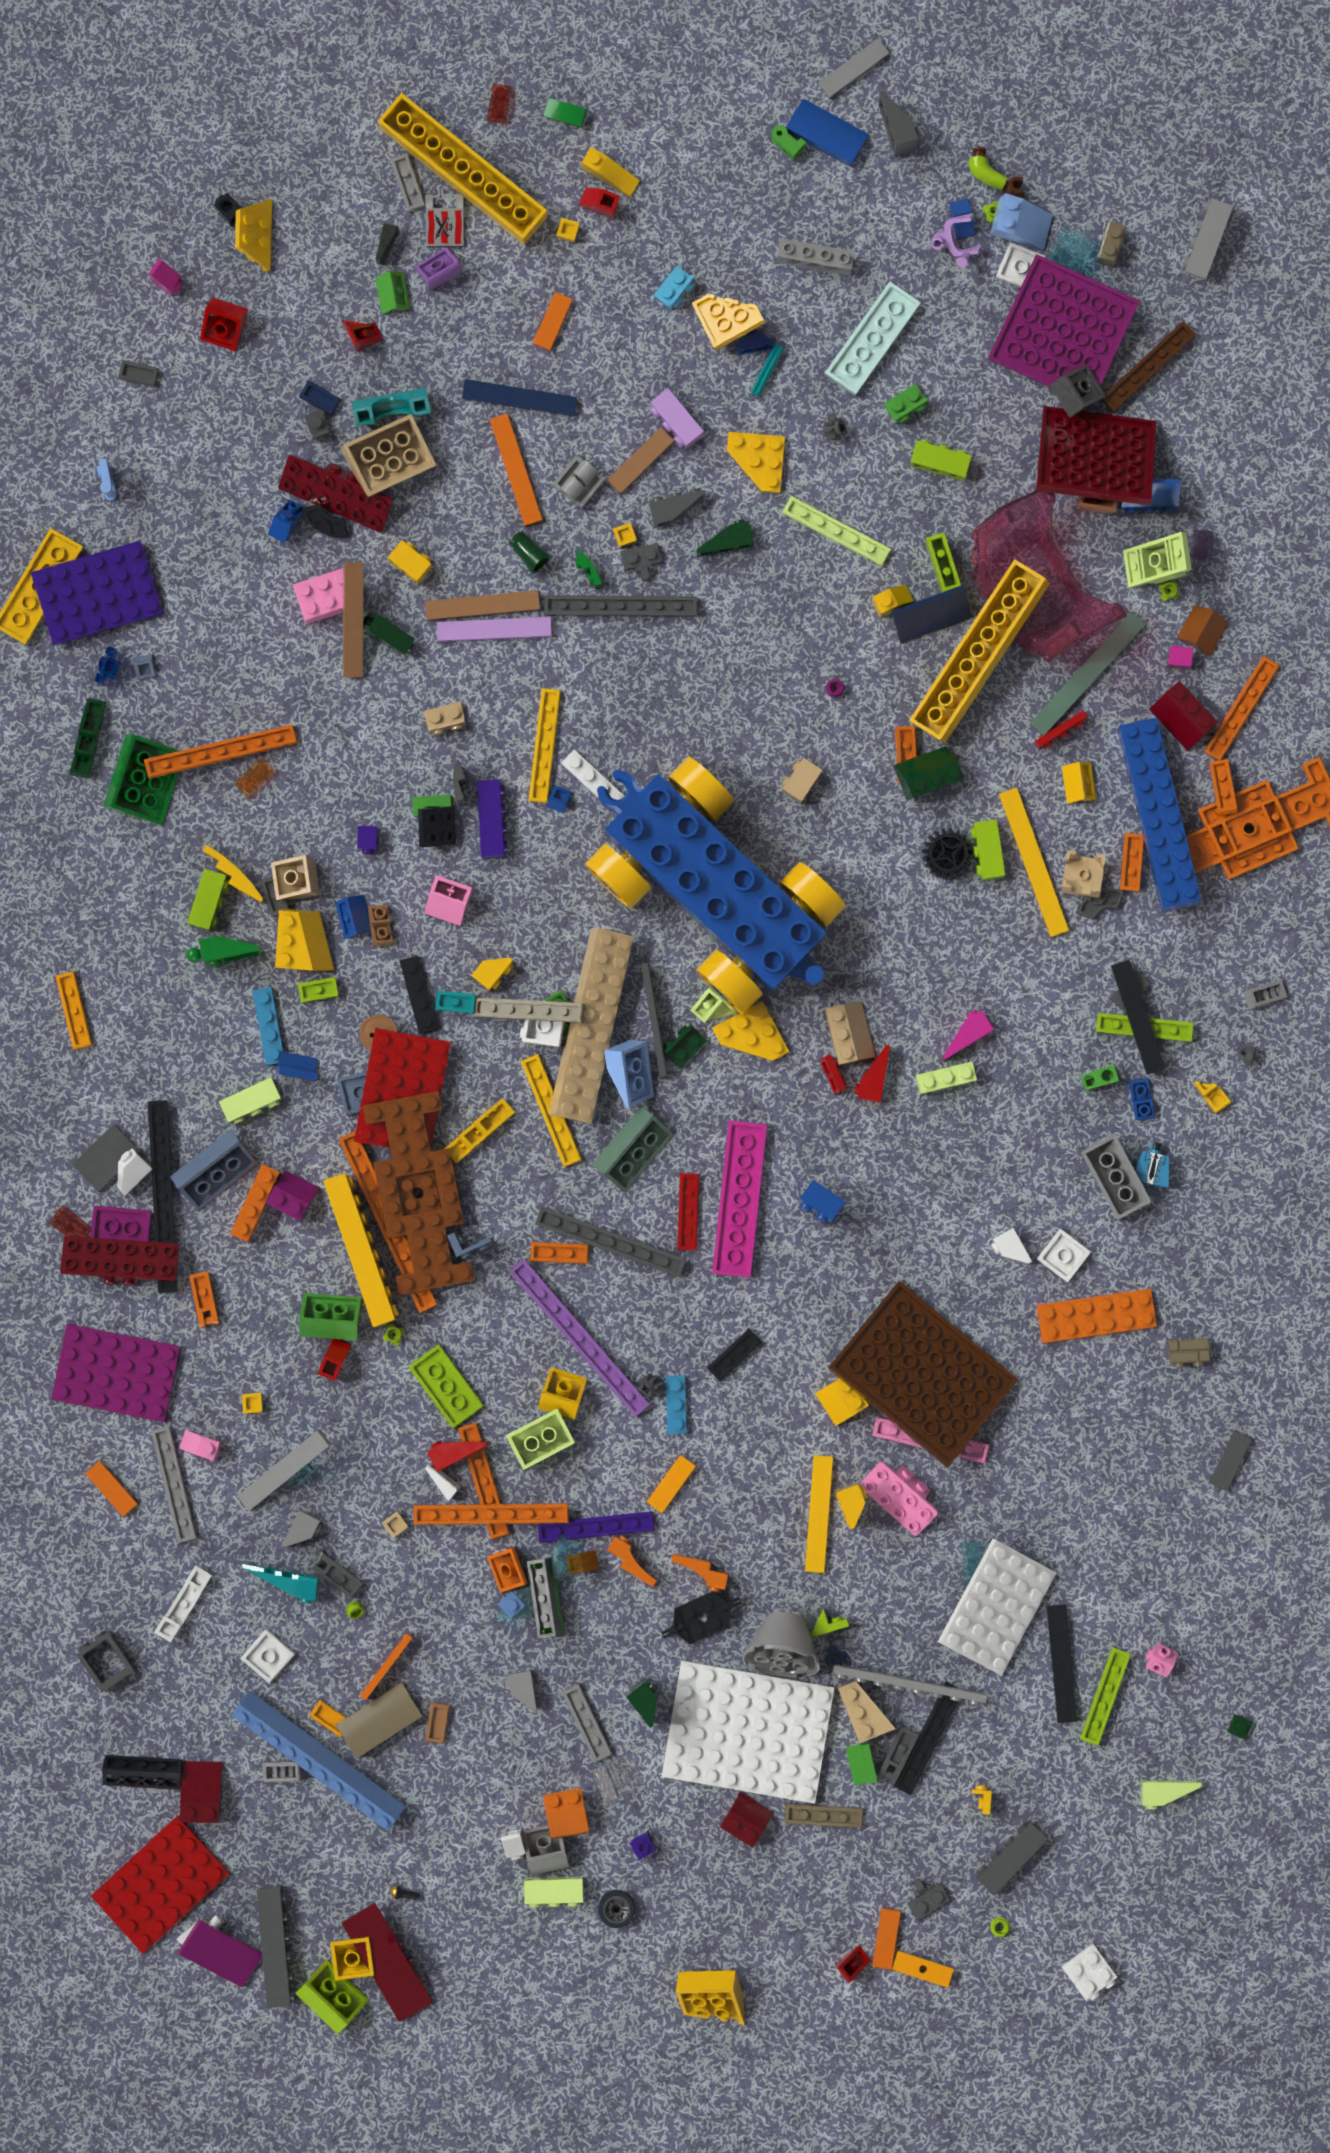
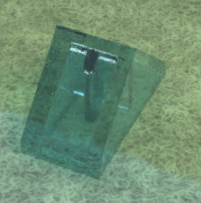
(302, 1476)

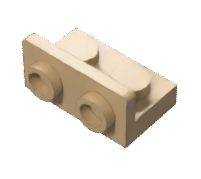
(445, 718)

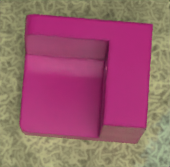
(1180, 657)

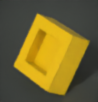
(568, 230)
(624, 535)
(252, 1403)

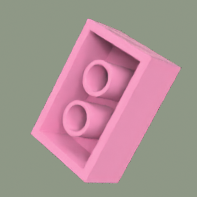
(320, 596)

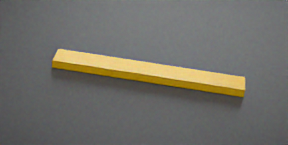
(1033, 862)

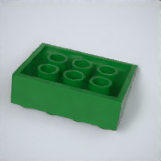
(130, 788)

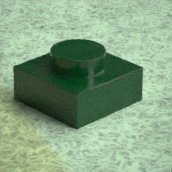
(1239, 1726)

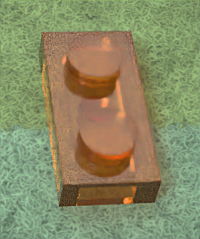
(253, 777)

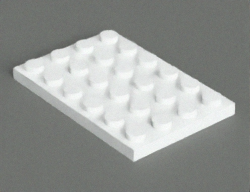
(997, 1607)

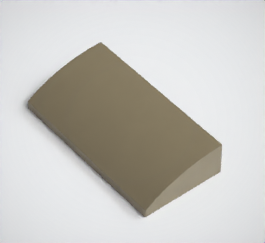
(379, 1720)

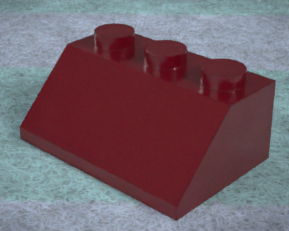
(1183, 715)

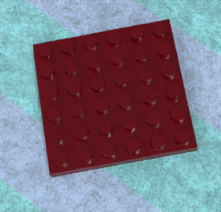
(1096, 456)

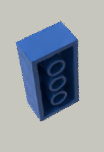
(820, 1202)

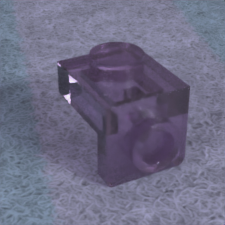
(1202, 545)

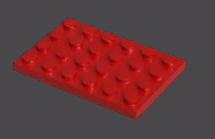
(400, 1068)
(160, 1884)

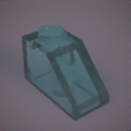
(971, 1557)
(526, 1611)

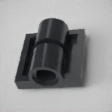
(436, 826)

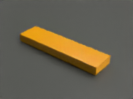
(73, 1010)

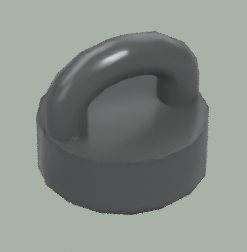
(1250, 1054)

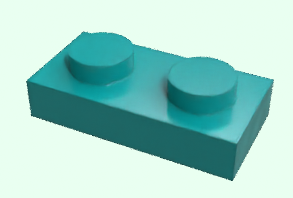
(455, 1002)

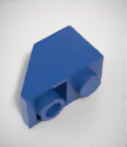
(285, 521)

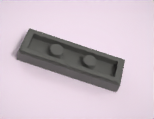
(1230, 1460)

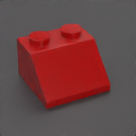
(223, 323)

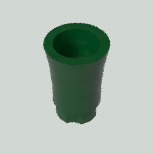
(529, 552)

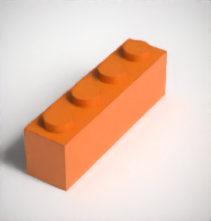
(255, 1203)

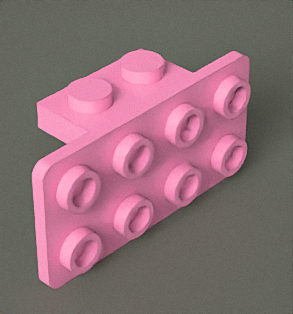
(900, 1496)

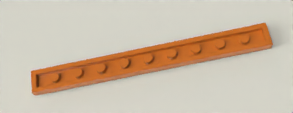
(398, 1245)

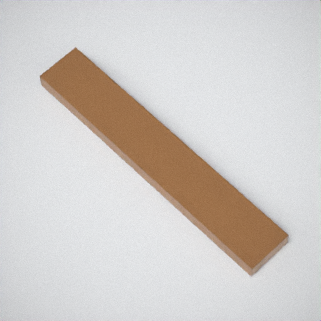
(482, 605)
(352, 619)

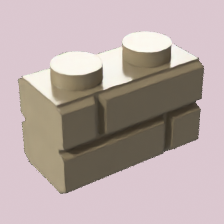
(1111, 244)
(1188, 1351)

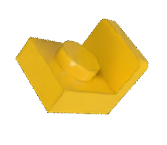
(984, 1802)

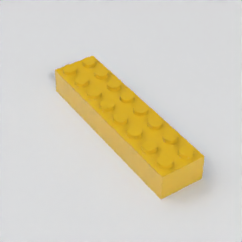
(360, 1249)

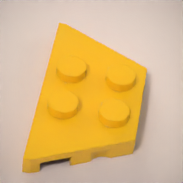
(254, 233)

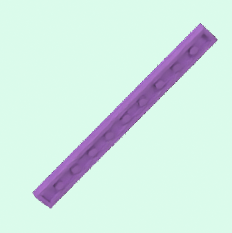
(579, 1337)

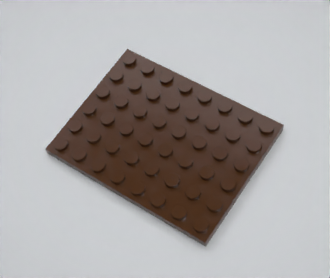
(922, 1374)

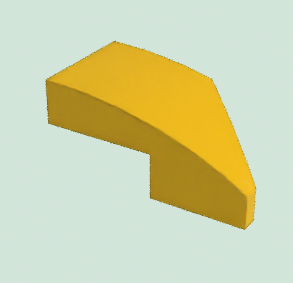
(1213, 1096)

